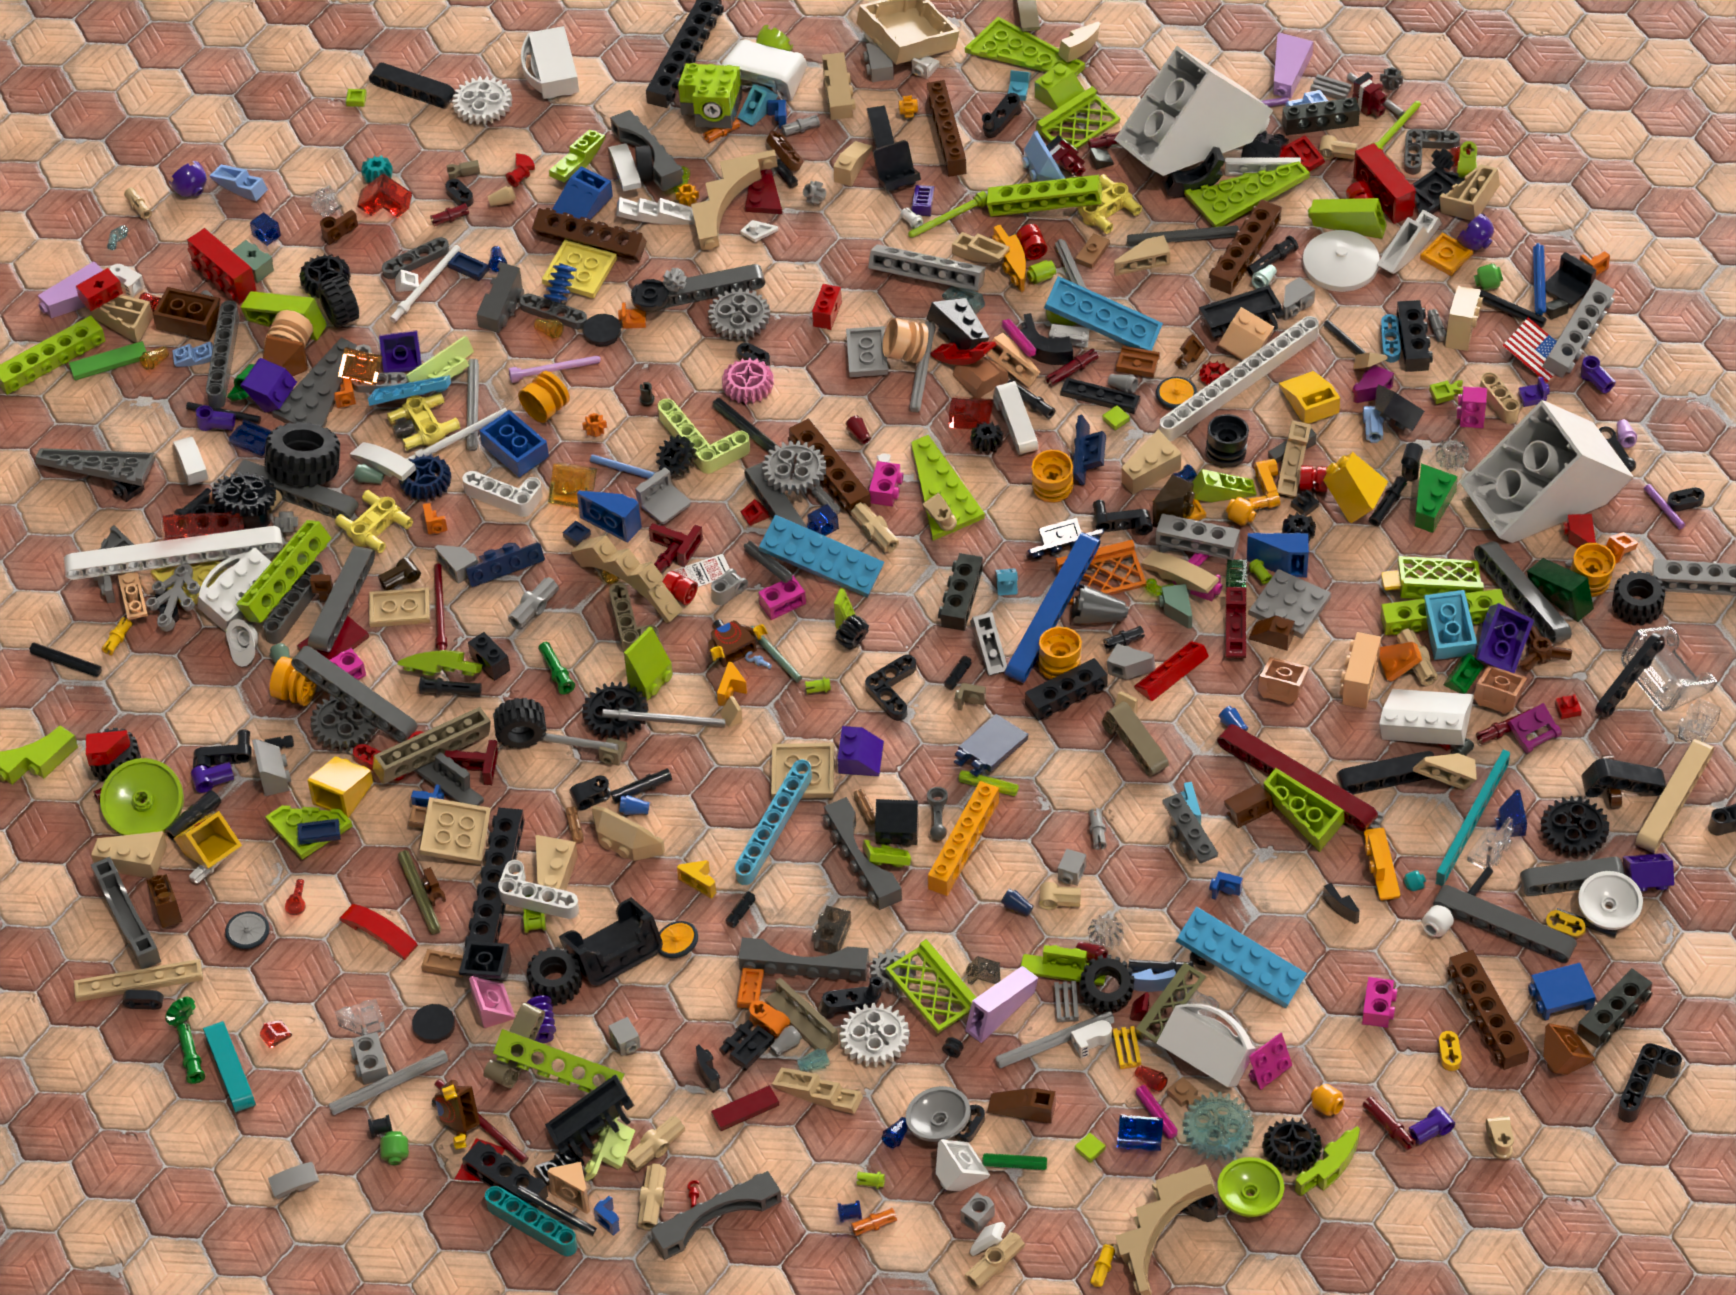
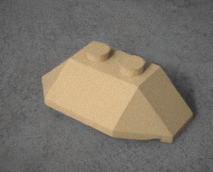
(625, 836)

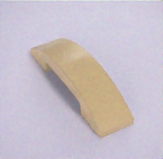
(1293, 458)

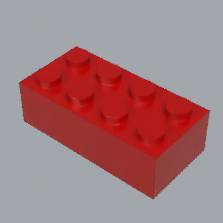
(1386, 182)
(221, 265)

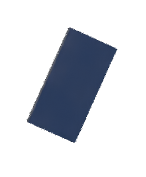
(468, 266)
(318, 831)

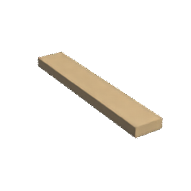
(138, 980)

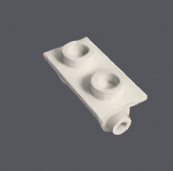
(1078, 335)

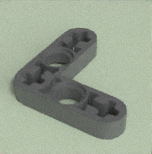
(1422, 142)

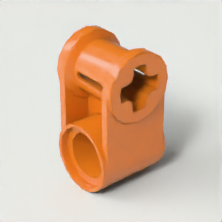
(768, 1018)

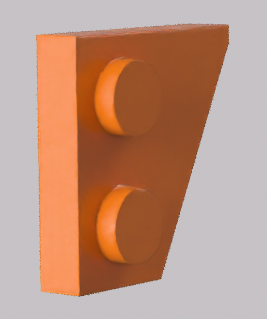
(1399, 659)

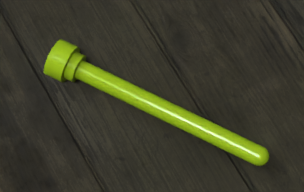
(1398, 124)
(979, 200)

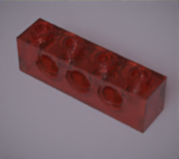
(192, 524)

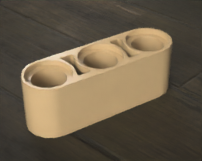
(1500, 398)

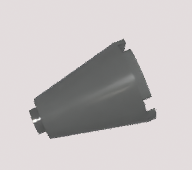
(1097, 607)

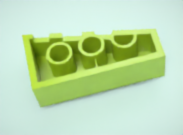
(263, 308)
(1304, 808)

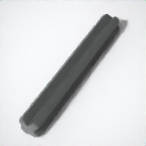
(768, 562)

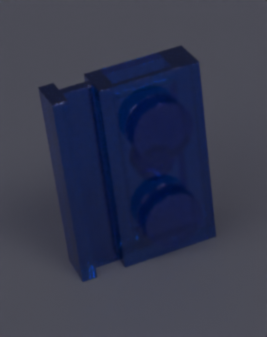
(250, 437)

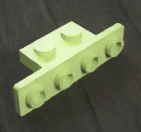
(447, 362)
(609, 1148)

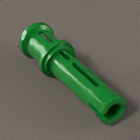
(558, 673)
(191, 1060)

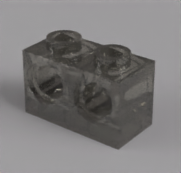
(834, 932)

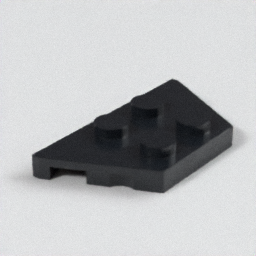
(1431, 187)

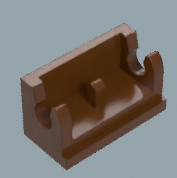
(1249, 805)

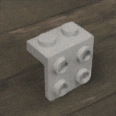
(660, 497)

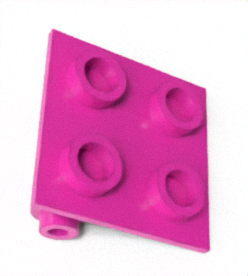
(1269, 1061)

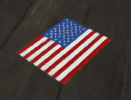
(1532, 347)

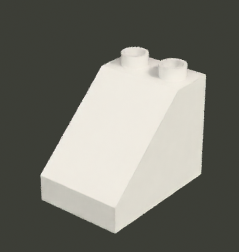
(1189, 114)
(1545, 472)

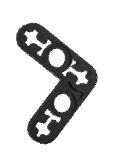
(884, 686)

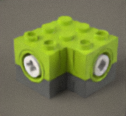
(710, 94)

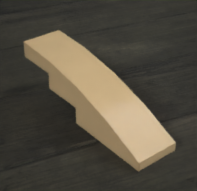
(1180, 571)
(813, 1089)

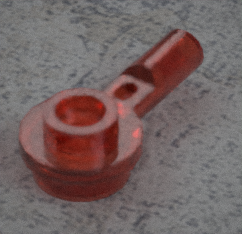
(295, 904)

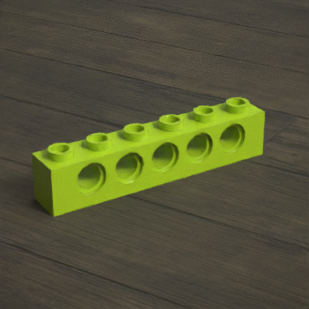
(1044, 195)
(50, 354)
(284, 571)
(1412, 613)
(508, 1040)

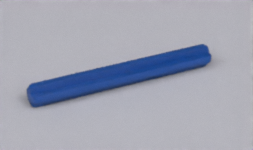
(1539, 279)

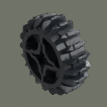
(320, 270)
(1305, 1145)

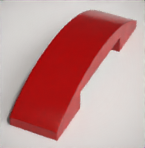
(951, 355)
(380, 928)

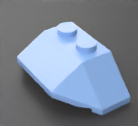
(1040, 161)

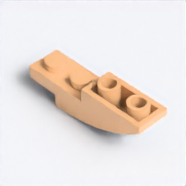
(132, 595)

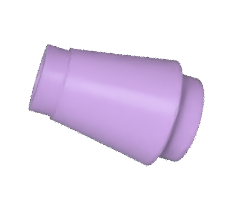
(1626, 435)

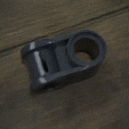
(589, 793)
(1723, 820)
(1198, 1210)

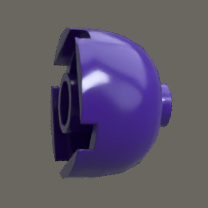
(189, 180)
(1477, 234)

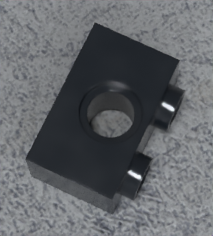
(487, 652)

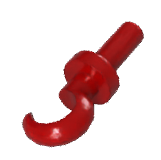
(693, 1193)

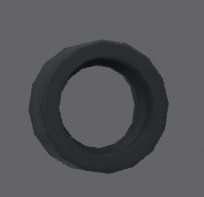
(644, 163)

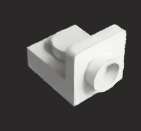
(924, 66)

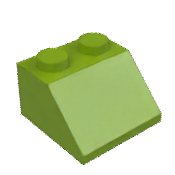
(1057, 86)

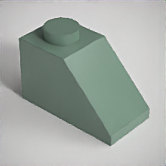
(1176, 604)

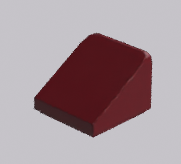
(1140, 1007)

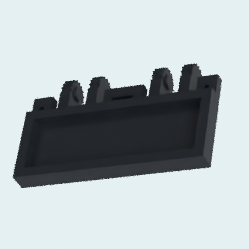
(1259, 302)
(588, 1115)

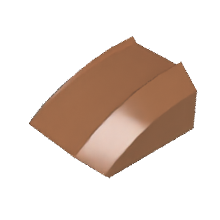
(981, 376)
(1282, 680)
(1499, 689)

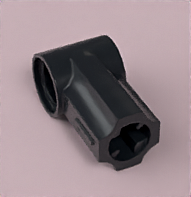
(1411, 461)

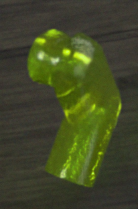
(1153, 588)

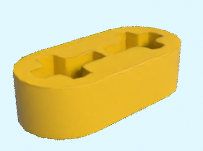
(1568, 919)
(1445, 1051)

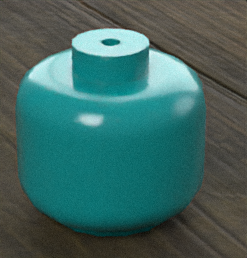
(1414, 880)

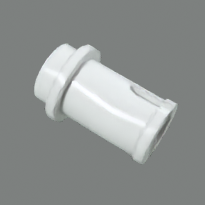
(913, 219)

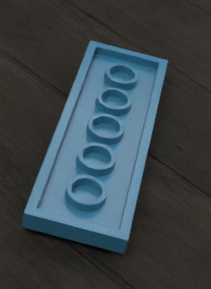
(1102, 315)
(821, 556)
(1241, 957)

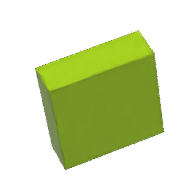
(356, 97)
(1116, 417)
(1090, 1147)

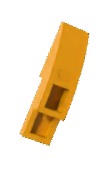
(1014, 260)

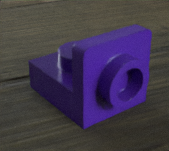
(1534, 394)

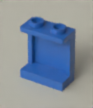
(1561, 990)

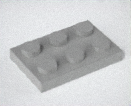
(866, 351)

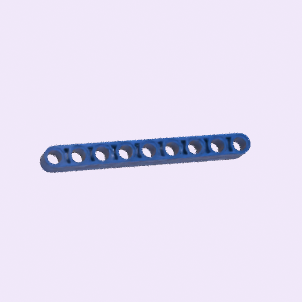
(1052, 606)

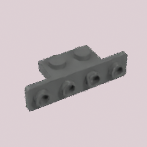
(451, 778)
(1188, 830)

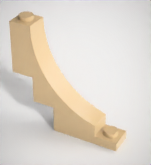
(737, 175)

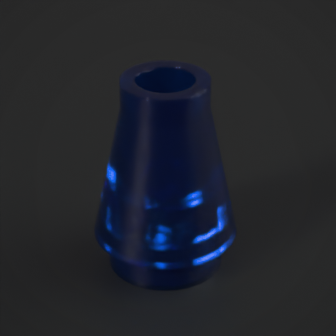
(495, 257)
(895, 1133)

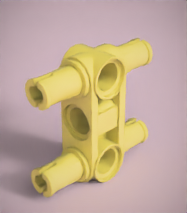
(1113, 199)
(424, 422)
(373, 521)

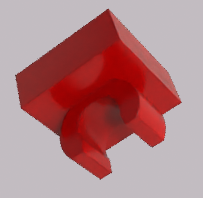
(1568, 706)

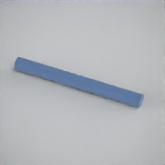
(621, 466)

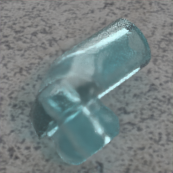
(116, 235)

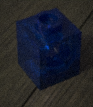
(265, 229)
(823, 520)

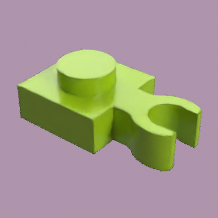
(1444, 391)

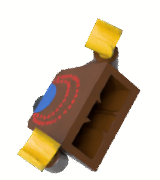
(733, 641)
(457, 1110)

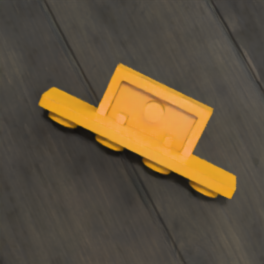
(1381, 863)

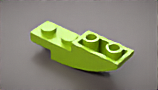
(579, 155)
(432, 663)
(1335, 1160)

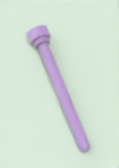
(517, 374)

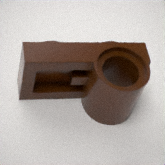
(334, 229)

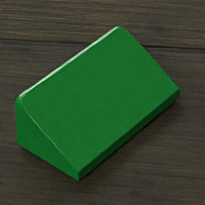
(1464, 674)

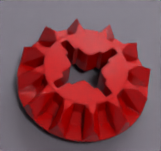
(1205, 372)

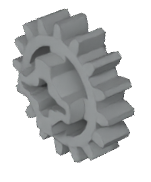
(883, 961)

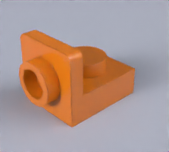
(1598, 262)
(632, 317)
(346, 395)
(434, 523)
(1621, 544)

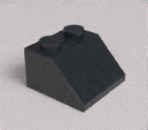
(1397, 408)
(896, 822)
(486, 960)

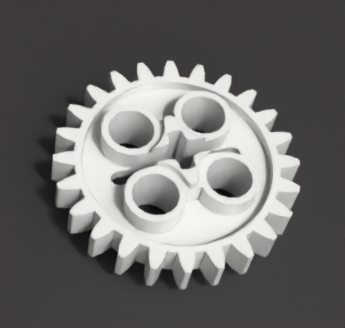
(482, 100)
(874, 1035)

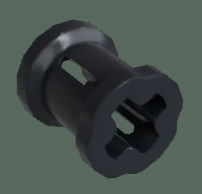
(380, 1126)

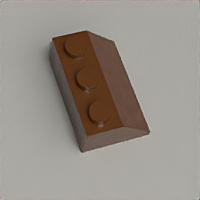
(187, 313)

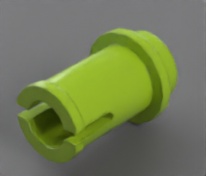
(1260, 571)
(818, 685)
(871, 1179)

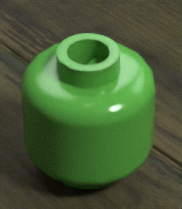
(1488, 277)
(394, 1147)

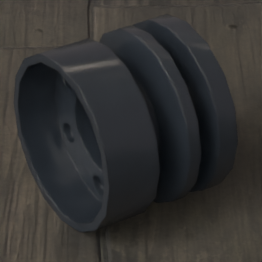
(1227, 440)

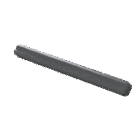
(1186, 235)

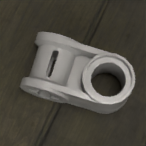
(727, 587)

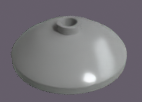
(938, 1113)

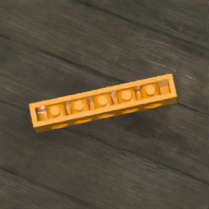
(963, 838)

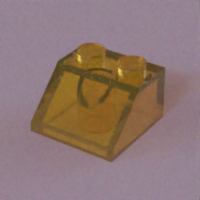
(568, 480)

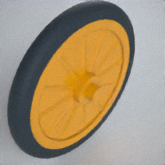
(1175, 391)
(678, 939)

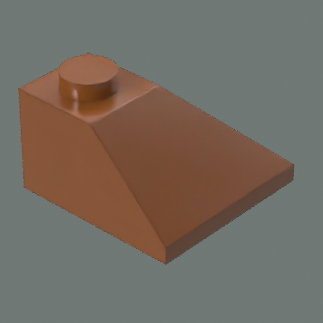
(286, 353)
(1564, 1050)

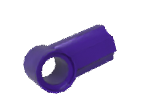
(1596, 374)
(210, 419)
(206, 777)
(1436, 1123)

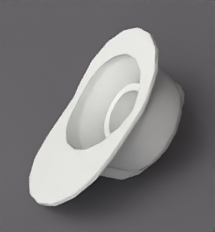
(242, 641)

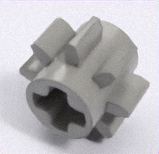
(814, 192)
(674, 279)
(286, 521)

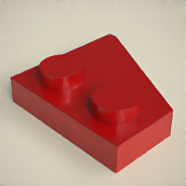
(1305, 150)

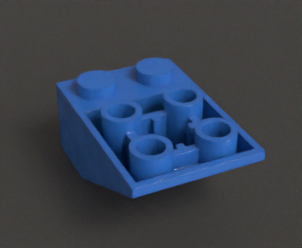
(584, 194)
(1280, 551)

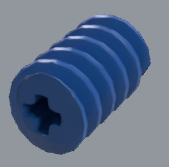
(560, 282)

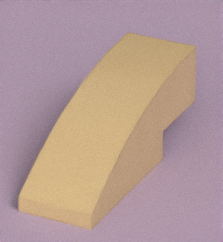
(1079, 42)
(978, 248)

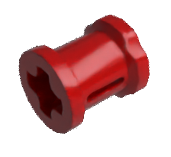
(517, 175)

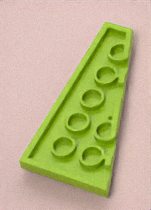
(1012, 45)
(939, 477)

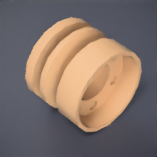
(291, 326)
(905, 340)

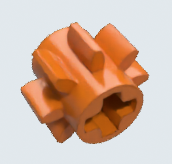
(594, 425)

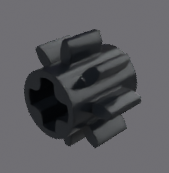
(1442, 159)

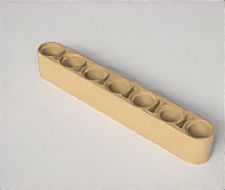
(1674, 796)

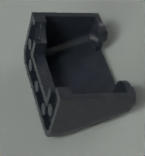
(617, 946)

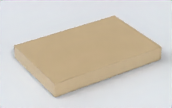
(399, 607)

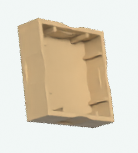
(907, 28)

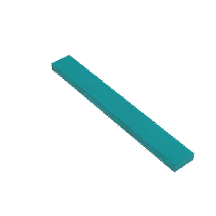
(1472, 818)

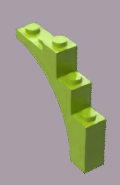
(37, 757)

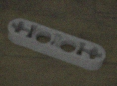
(414, 256)
(571, 319)

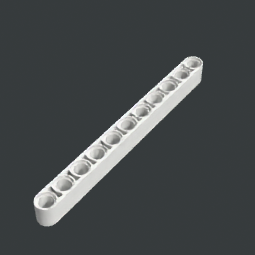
(1239, 378)
(171, 552)

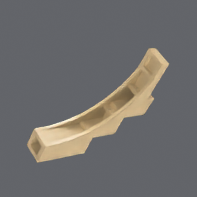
(644, 577)
(1172, 1196)

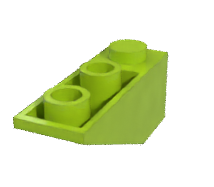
(1217, 486)

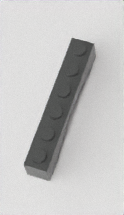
(630, 130)
(881, 884)
(116, 896)
(845, 964)
(755, 1194)

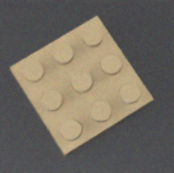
(822, 767)
(455, 831)

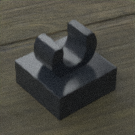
(1305, 503)

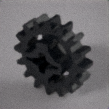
(676, 456)

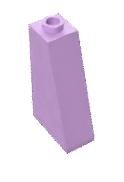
(1291, 61)
(63, 296)
(999, 1003)

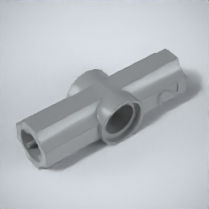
(533, 603)

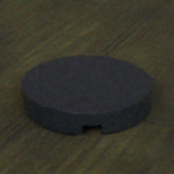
(650, 295)
(602, 329)
(433, 1023)

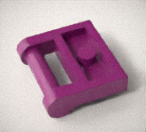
(1530, 722)

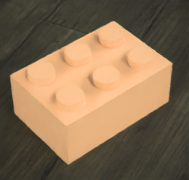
(1360, 670)

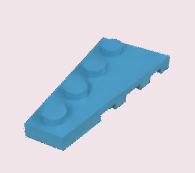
(405, 390)

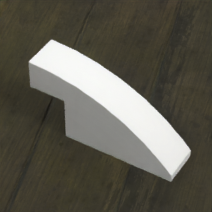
(1409, 241)
(190, 460)

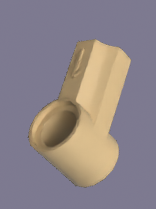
(1332, 148)
(1052, 896)

